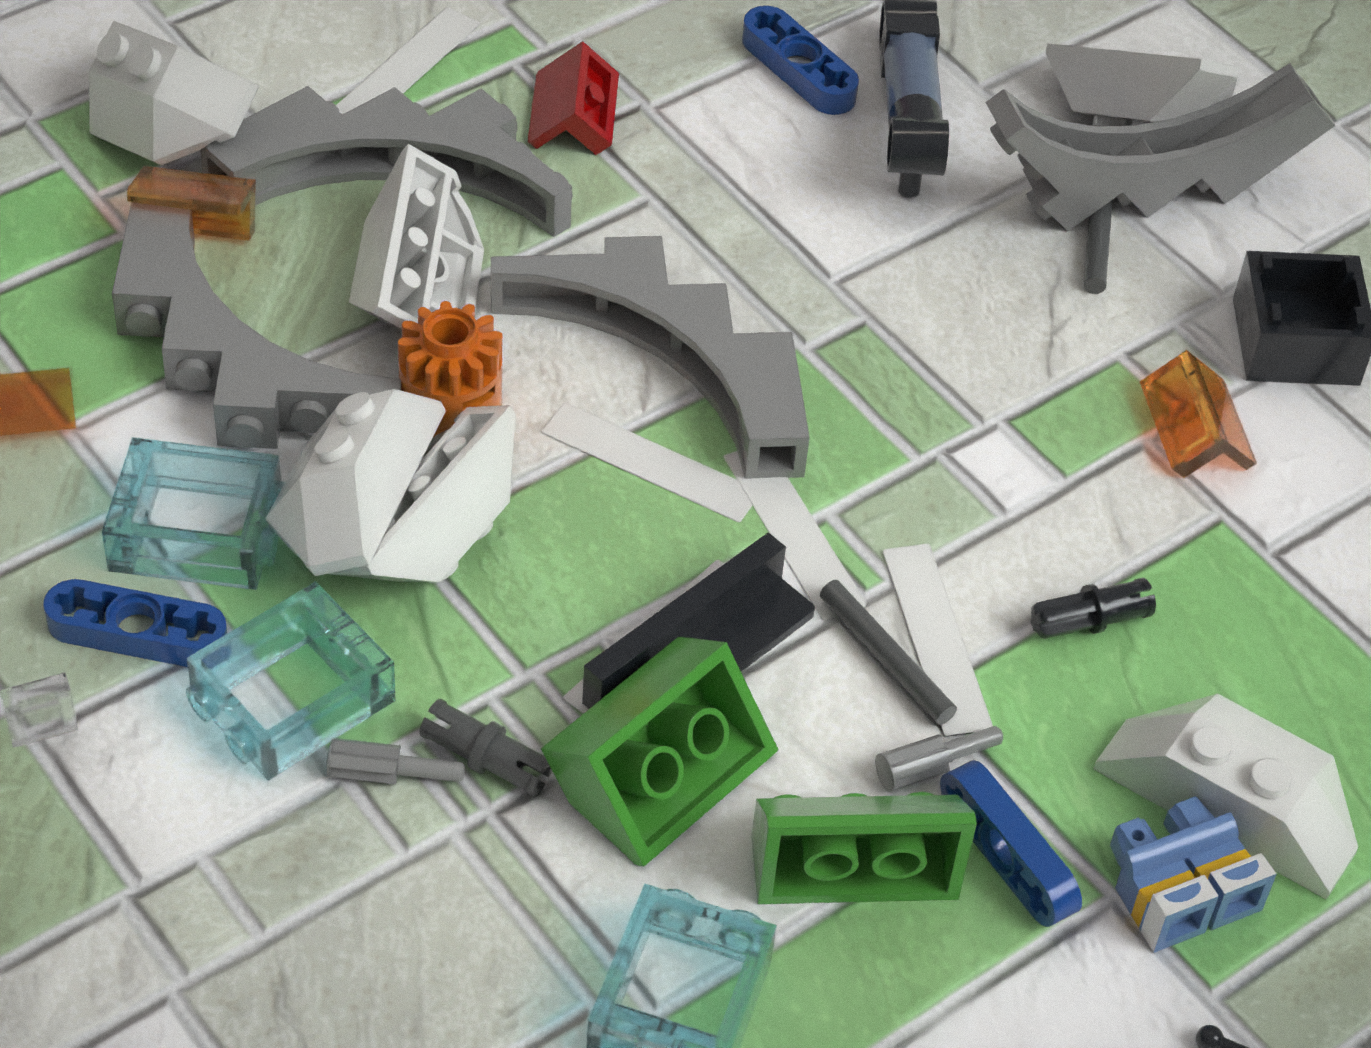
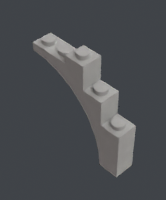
(312, 144)
(1220, 148)
(688, 326)
(211, 350)

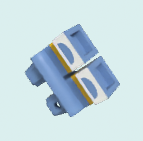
(1190, 877)

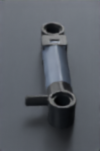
(915, 119)

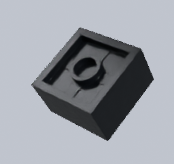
(1303, 318)

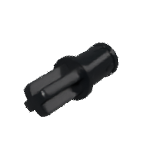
(1092, 609)

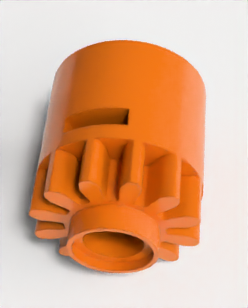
(452, 359)

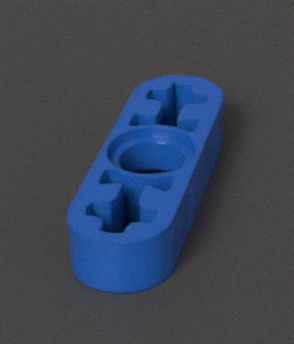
(823, 83)
(120, 603)
(1015, 846)

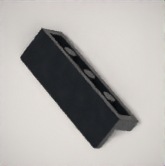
(735, 604)

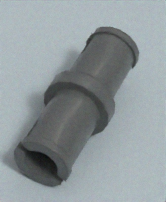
(486, 747)

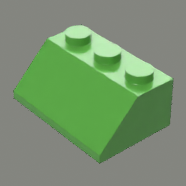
(662, 747)
(861, 848)

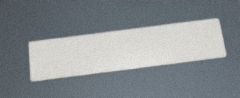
(413, 58)
(649, 461)
(794, 526)
(937, 635)

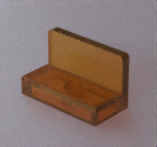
(218, 202)
(36, 401)
(1195, 415)

